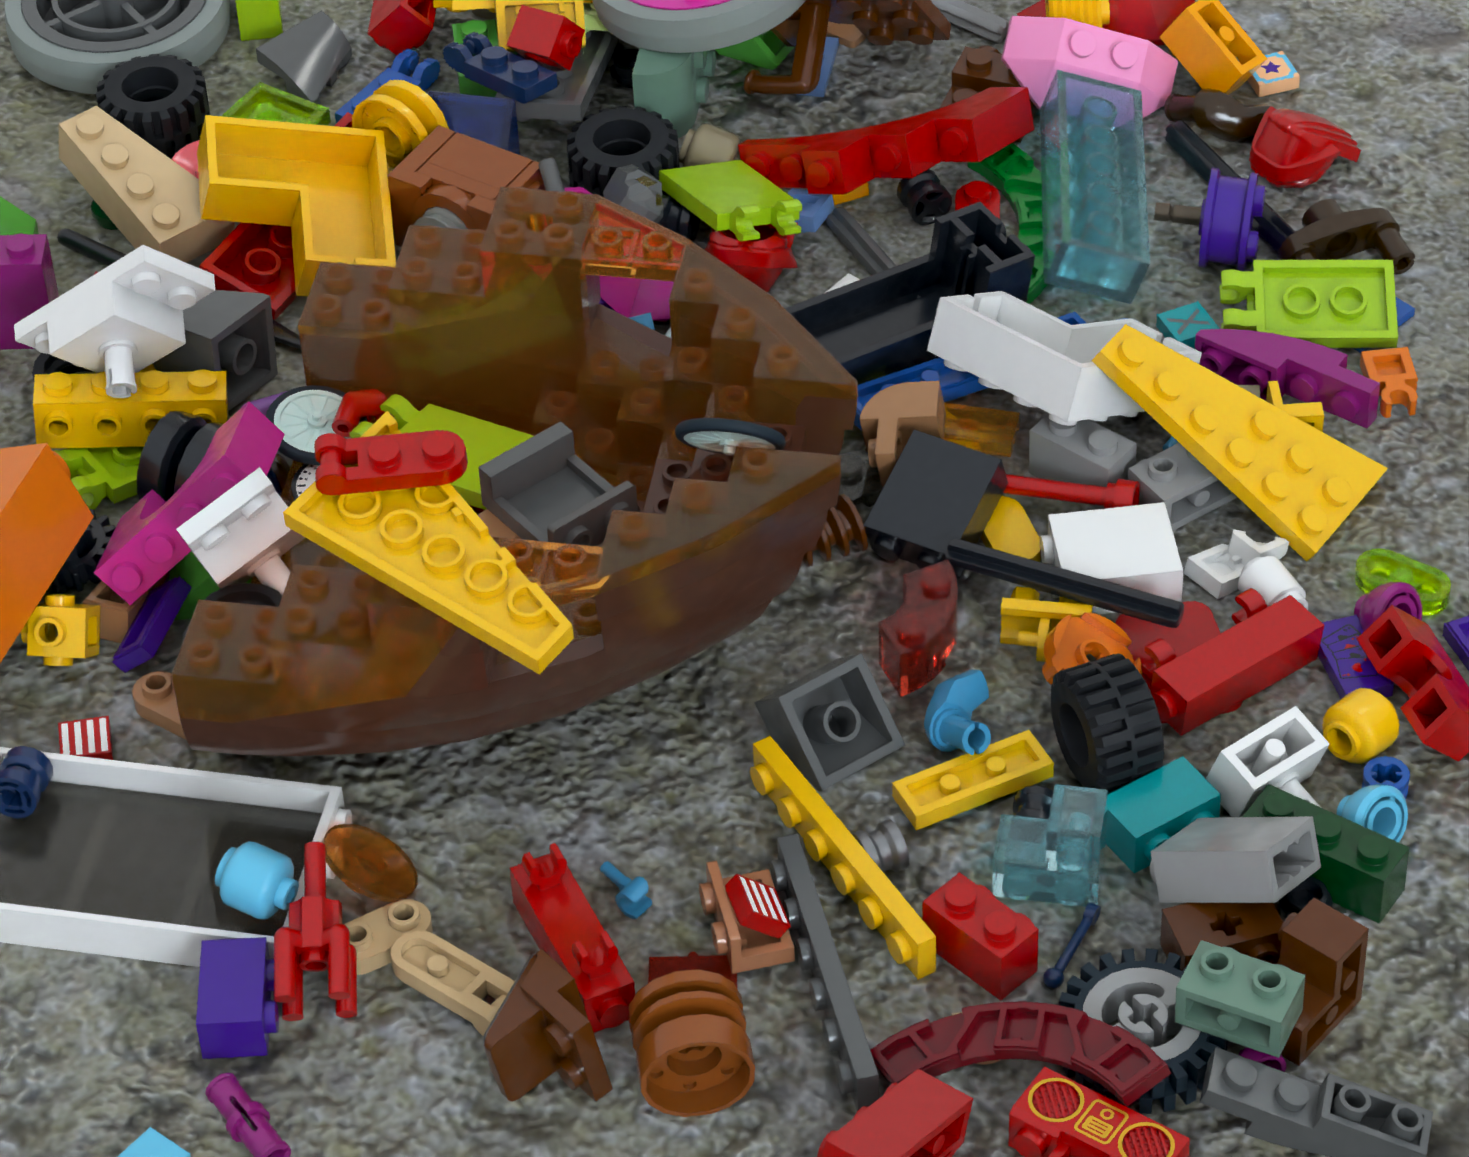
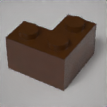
(1332, 957)

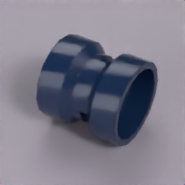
(23, 778)

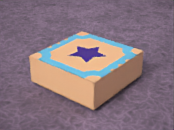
(1274, 76)

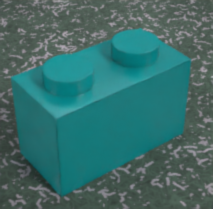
(1156, 809)

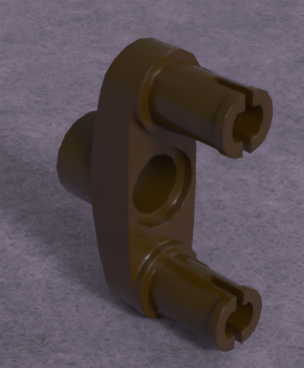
(1338, 234)

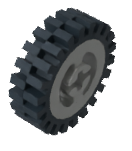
(1144, 1003)

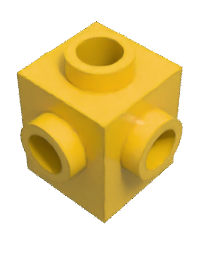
(62, 630)

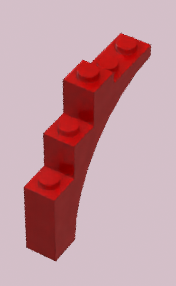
(894, 149)

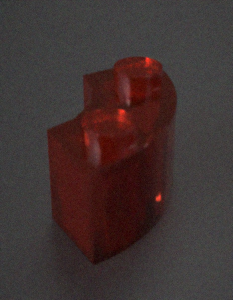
(922, 630)

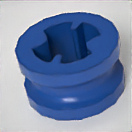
(1385, 770)

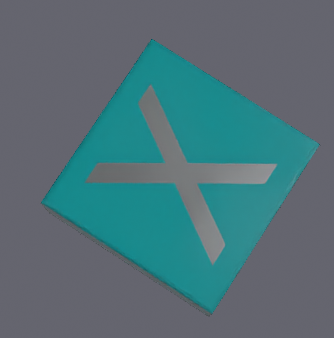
(1184, 323)

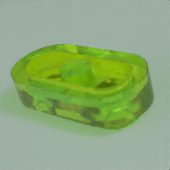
(1386, 566)

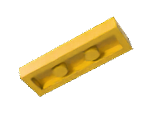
(972, 780)

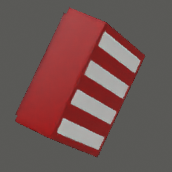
(86, 738)
(757, 906)

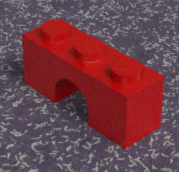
(1416, 662)

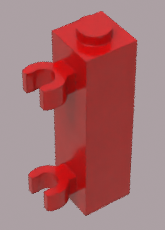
(1235, 663)
(572, 936)

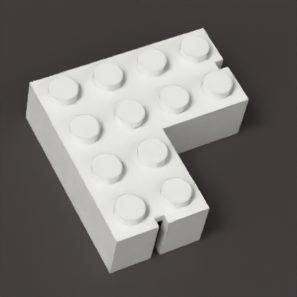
(1036, 355)

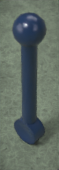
(1054, 976)

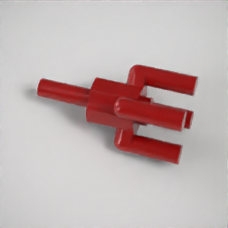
(315, 944)

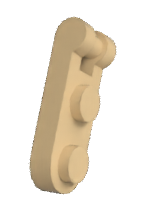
(449, 976)

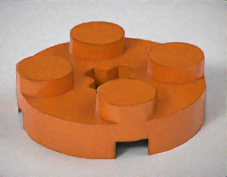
(1077, 637)

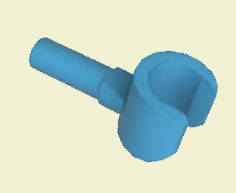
(632, 893)

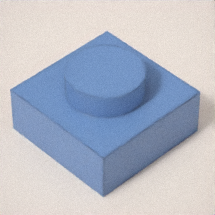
(814, 209)

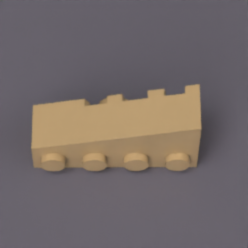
(138, 186)

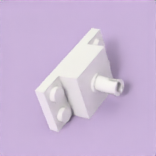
(120, 317)
(243, 535)

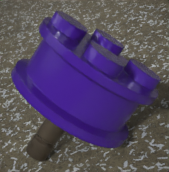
(1223, 220)

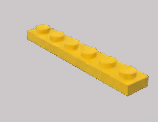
(849, 864)

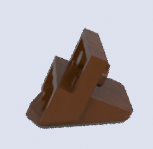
(544, 1032)

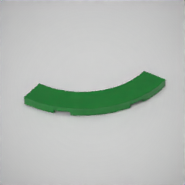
(1021, 185)

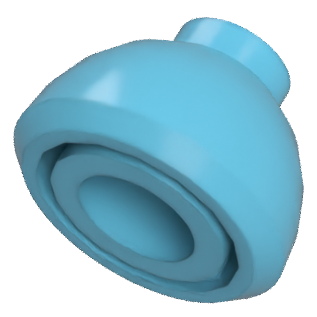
(1378, 809)

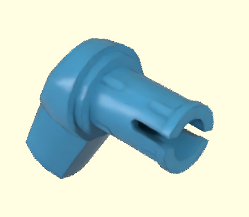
(950, 714)

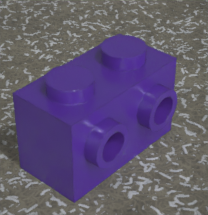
(235, 998)

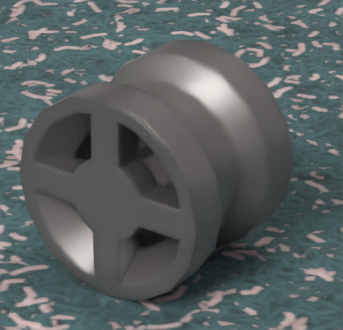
(885, 846)

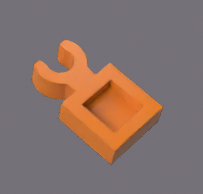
(1396, 376)

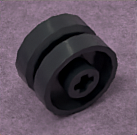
(173, 453)

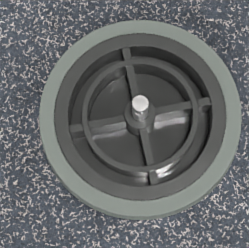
(81, 40)

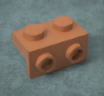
(743, 946)

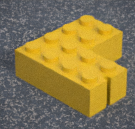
(302, 176)

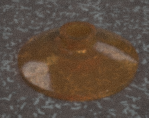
(370, 863)

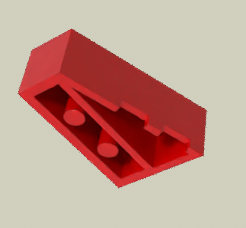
(909, 1120)

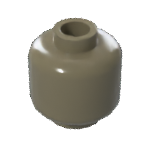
(708, 146)

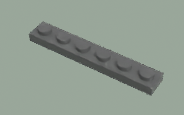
(829, 984)

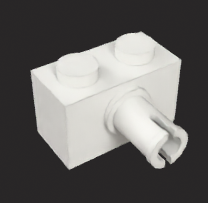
(1274, 754)

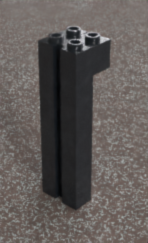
(880, 322)

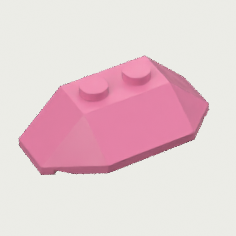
(1047, 44)

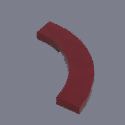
(1027, 1033)

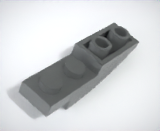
(1314, 1118)

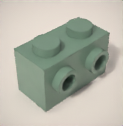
(1239, 998)

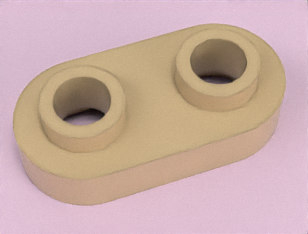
(381, 929)

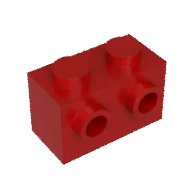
(401, 23)
(982, 935)

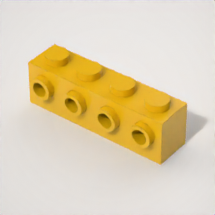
(80, 414)

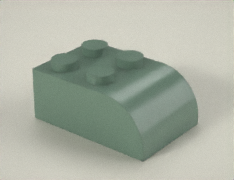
(673, 84)

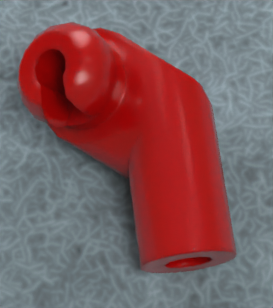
(357, 405)

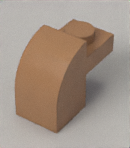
(893, 416)

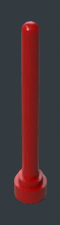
(1114, 495)

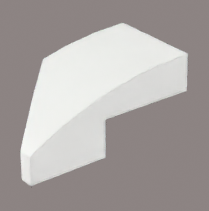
(1221, 566)

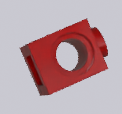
(546, 37)

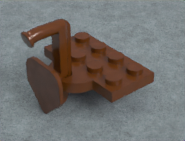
(876, 19)

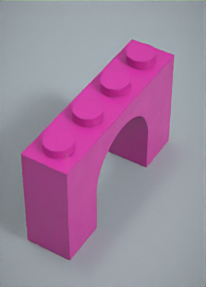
(146, 536)

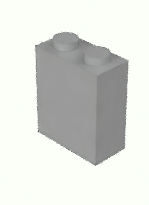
(1235, 860)

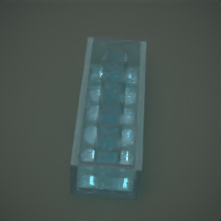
(1093, 187)

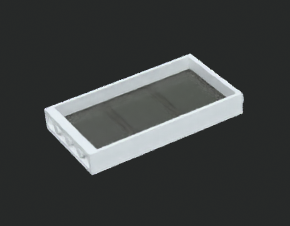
(131, 852)

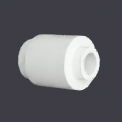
(1271, 580)

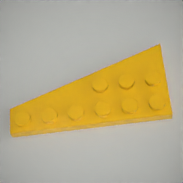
(1269, 459)
(440, 557)

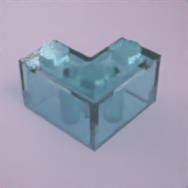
(1056, 856)

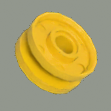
(403, 114)

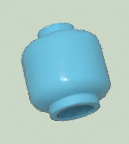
(256, 880)

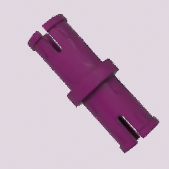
(232, 1100)

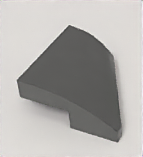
(307, 56)

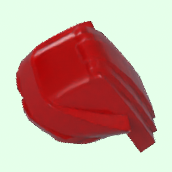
(1297, 147)
(757, 259)

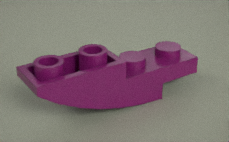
(1300, 367)

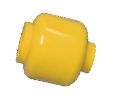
(1360, 726)

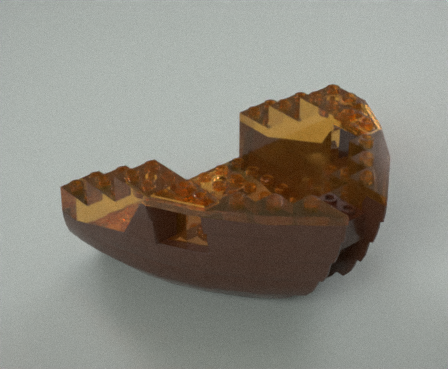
(517, 337)

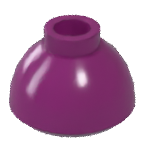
(1377, 601)

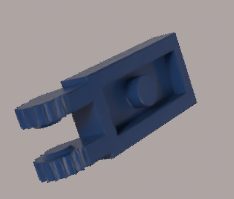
(499, 68)

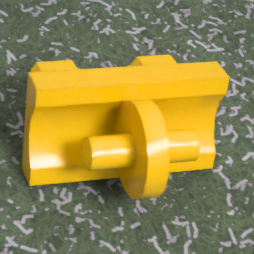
(1029, 620)

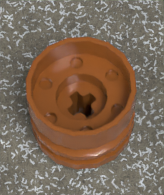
(691, 1043)

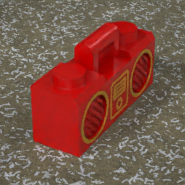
(1073, 1121)

